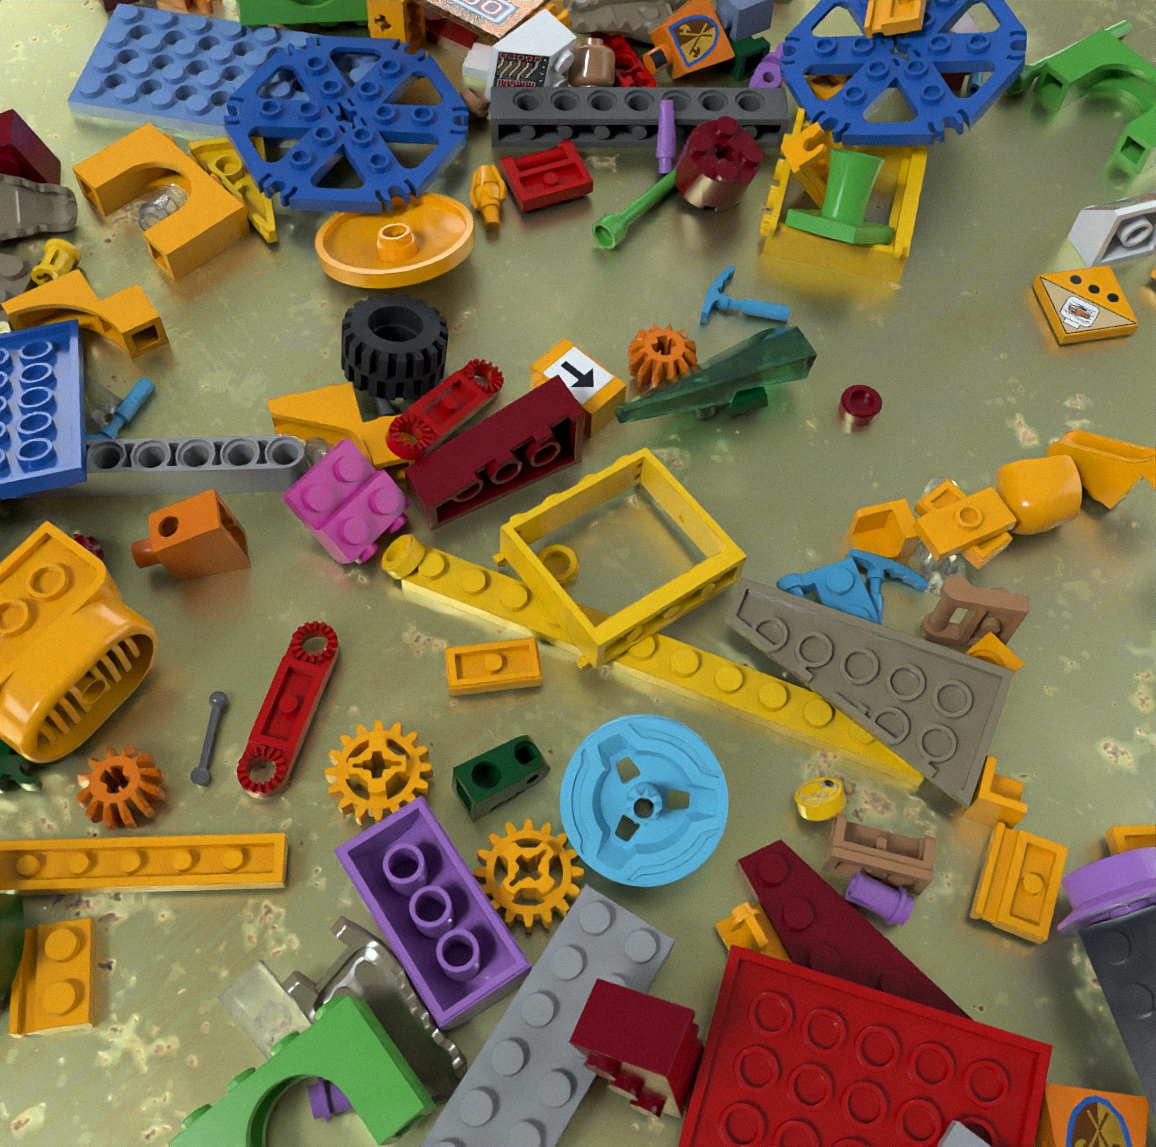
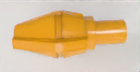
(487, 194)

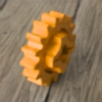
(360, 770)
(542, 858)

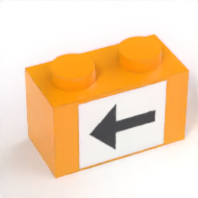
(588, 381)

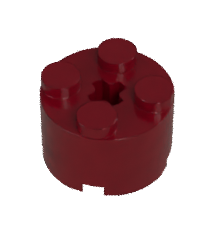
(717, 164)

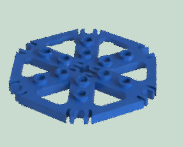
(918, 79)
(328, 137)

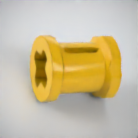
(55, 263)

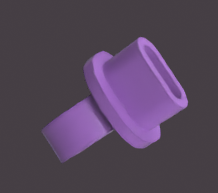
(768, 70)

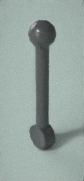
(201, 775)

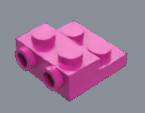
(347, 503)

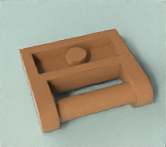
(988, 611)

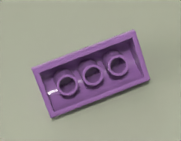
(434, 914)

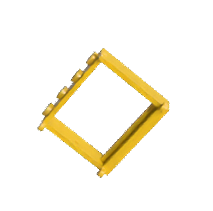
(870, 260)
(654, 610)

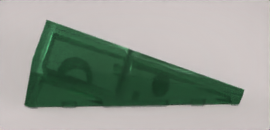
(756, 362)

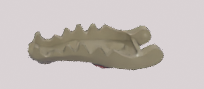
(620, 17)
(34, 207)
(375, 974)

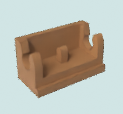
(879, 854)

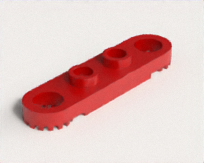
(444, 409)
(288, 710)

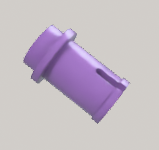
(880, 898)
(327, 1099)

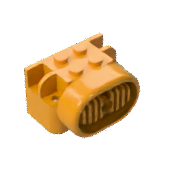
(64, 646)

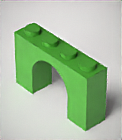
(297, 12)
(1110, 66)
(341, 1046)

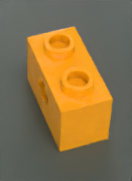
(397, 21)

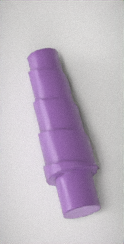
(666, 137)

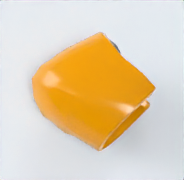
(1040, 492)

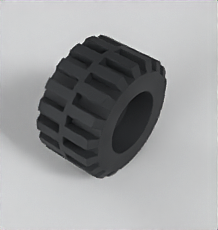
(394, 346)

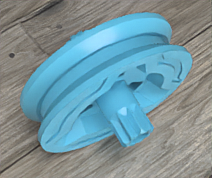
(668, 840)

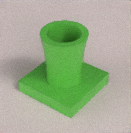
(845, 201)

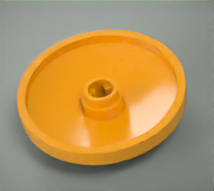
(396, 245)

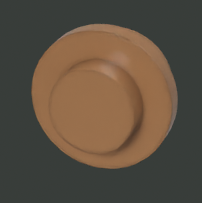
(476, 103)

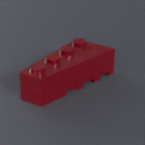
(499, 455)

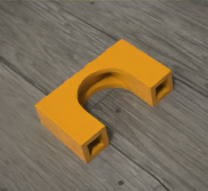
(149, 162)

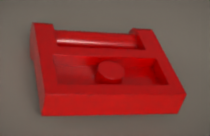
(546, 176)

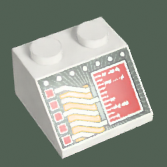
(532, 55)
(1116, 231)

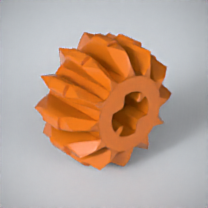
(660, 355)
(111, 774)

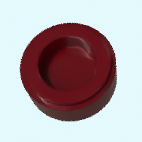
(860, 405)

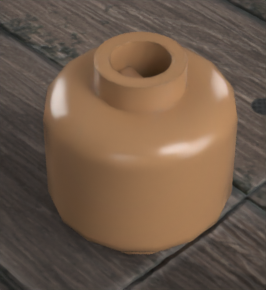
(592, 65)

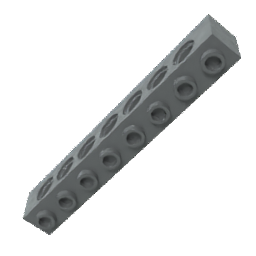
(628, 114)

